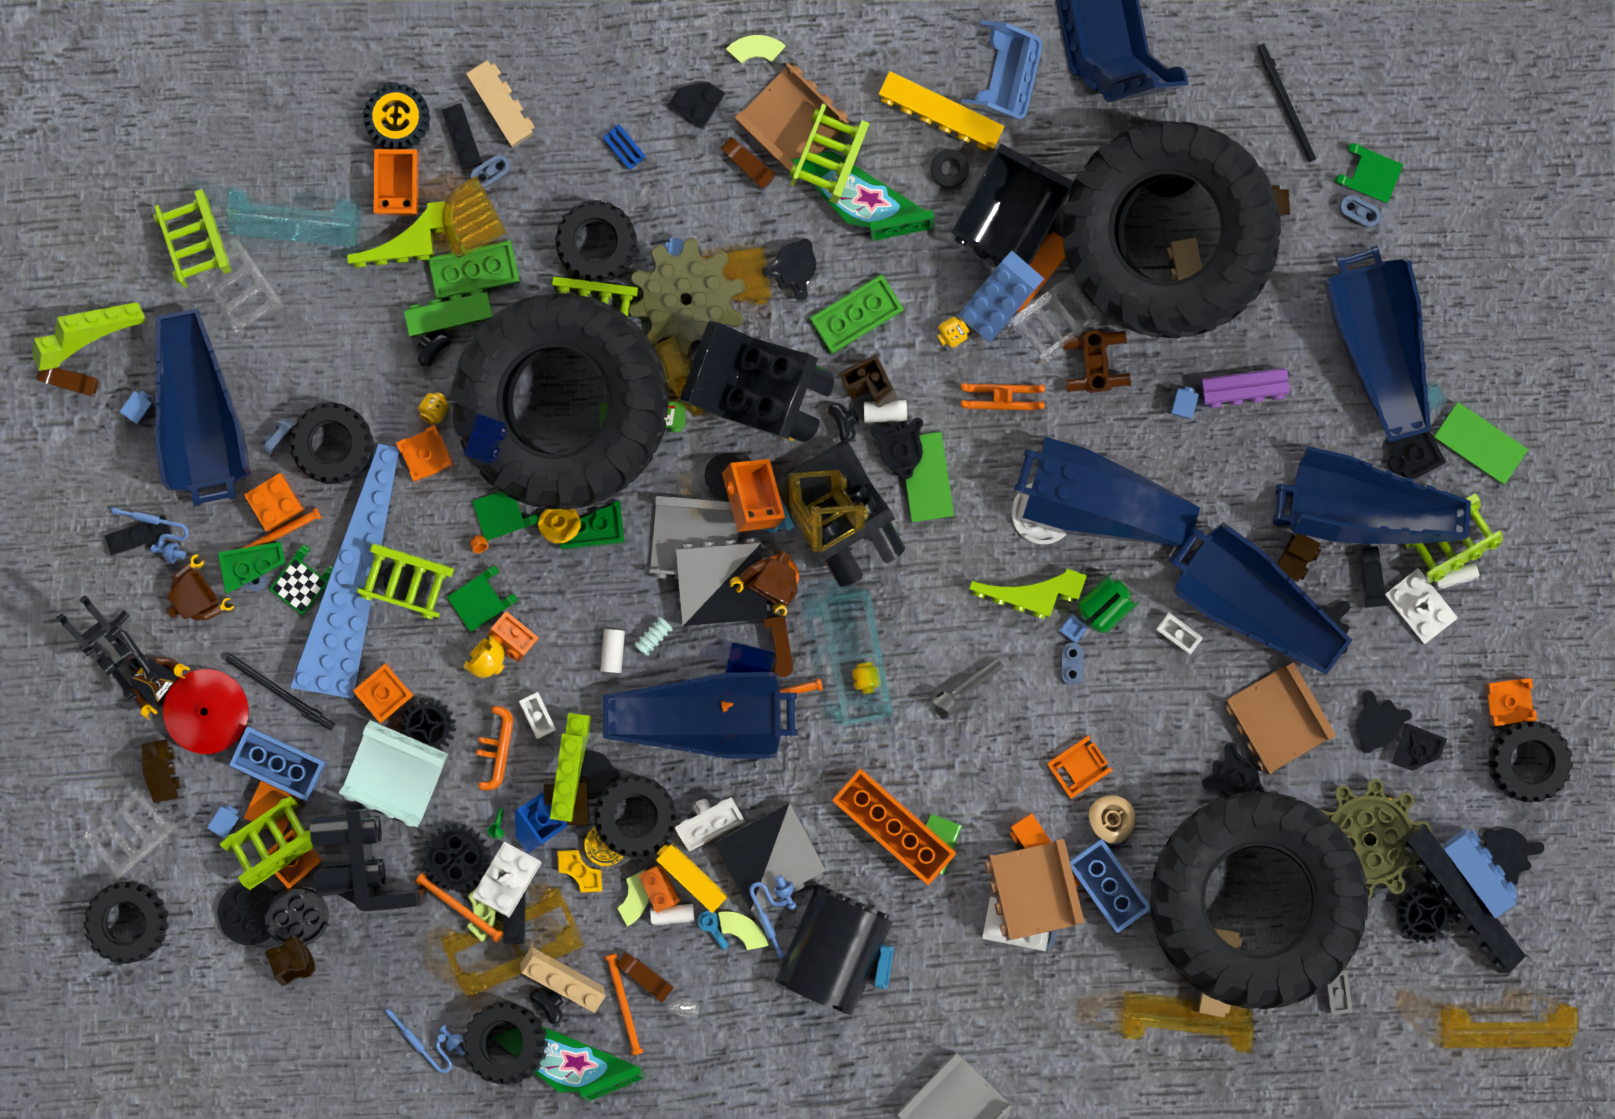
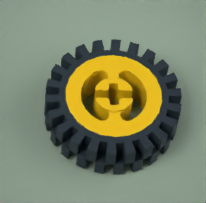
(417, 118)

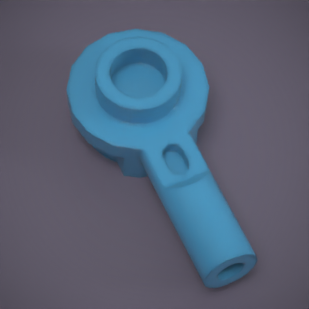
(709, 922)

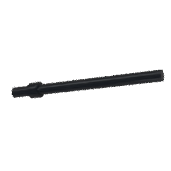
(1269, 65)
(314, 714)

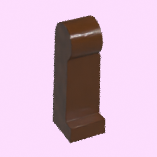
(748, 163)
(69, 380)
(784, 663)
(645, 976)

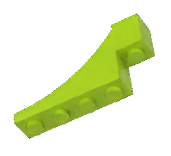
(412, 243)
(80, 329)
(1036, 597)
(569, 766)

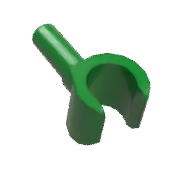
(494, 829)

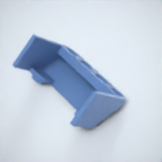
(1012, 73)

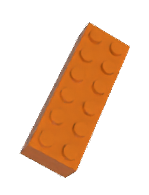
(894, 826)

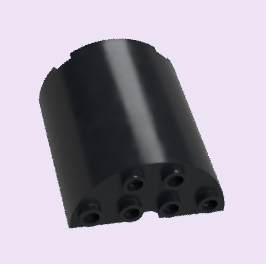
(1011, 207)
(833, 950)

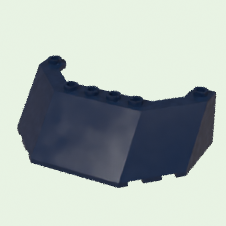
(1111, 50)

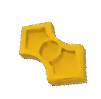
(588, 878)

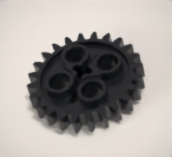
(470, 871)

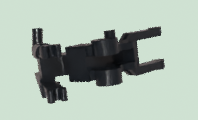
(111, 645)

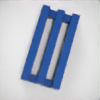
(613, 133)

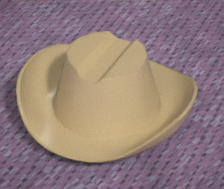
(1112, 819)

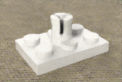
(1420, 606)
(709, 822)
(506, 879)
(993, 932)

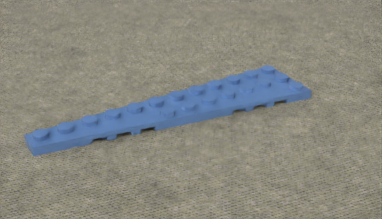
(338, 631)

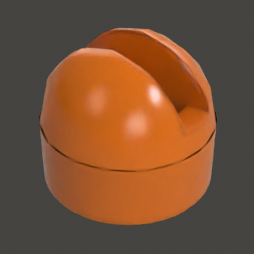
(479, 544)

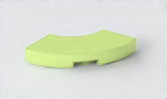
(755, 46)
(636, 900)
(485, 913)
(743, 928)

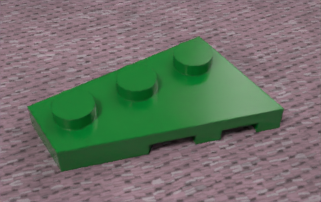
(599, 529)
(248, 564)

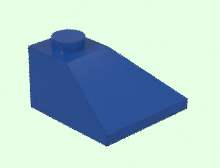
(534, 823)

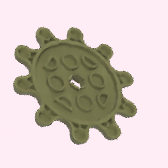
(685, 274)
(1385, 820)

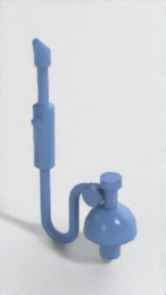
(170, 551)
(782, 890)
(453, 1042)

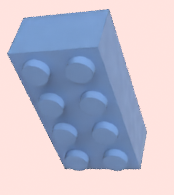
(1000, 296)
(278, 763)
(1481, 872)
(1109, 885)

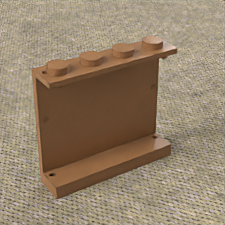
(783, 116)
(1279, 718)
(1034, 890)

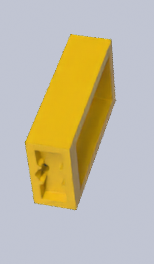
(691, 877)

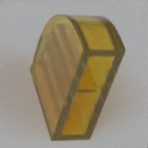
(470, 218)
(748, 267)
(676, 368)

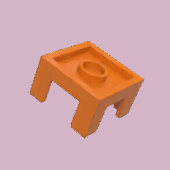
(425, 454)
(383, 693)
(1510, 701)

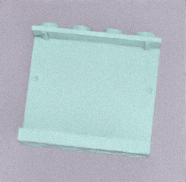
(393, 774)

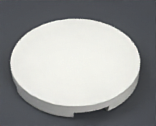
(1030, 532)

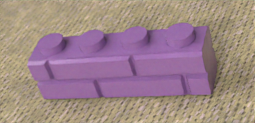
(1245, 386)

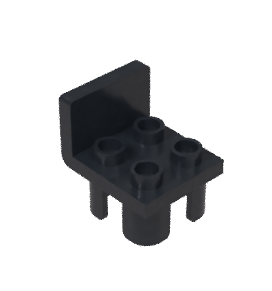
(755, 382)
(860, 490)
(359, 879)

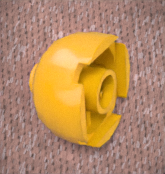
(486, 659)

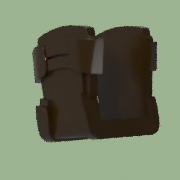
(291, 961)

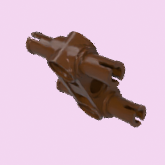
(1097, 362)

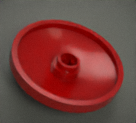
(226, 711)

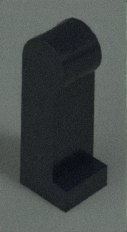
(1372, 577)

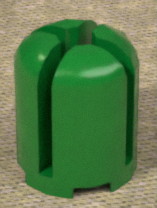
(1099, 596)

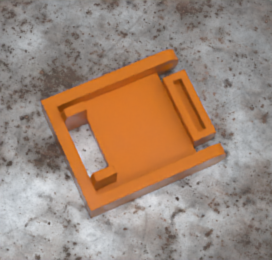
(1082, 764)

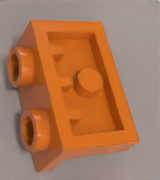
(513, 636)
(659, 888)

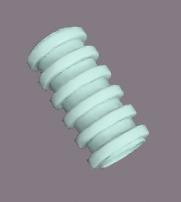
(653, 636)

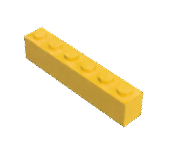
(940, 111)

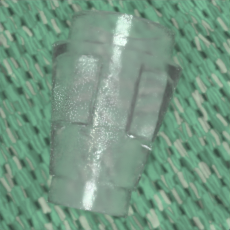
(684, 1008)

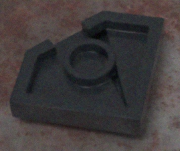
(697, 102)
(1418, 748)

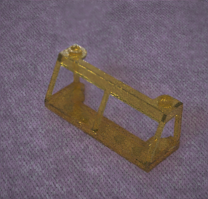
(811, 524)
(474, 983)
(1182, 1015)
(1461, 1033)

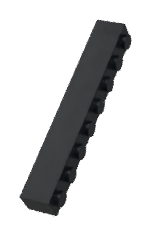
(1461, 899)

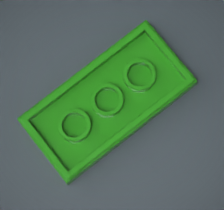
(479, 270)
(856, 314)
(1480, 443)
(929, 486)

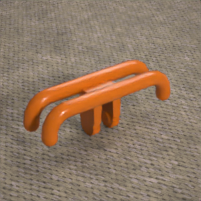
(1002, 396)
(502, 750)

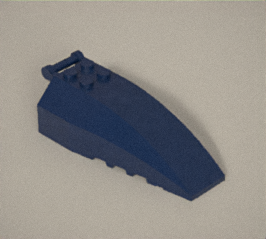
(1382, 332)
(195, 419)
(1098, 498)
(1356, 503)
(1252, 595)
(692, 718)

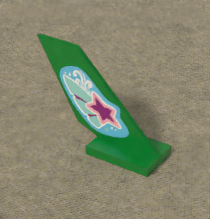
(870, 202)
(576, 1066)

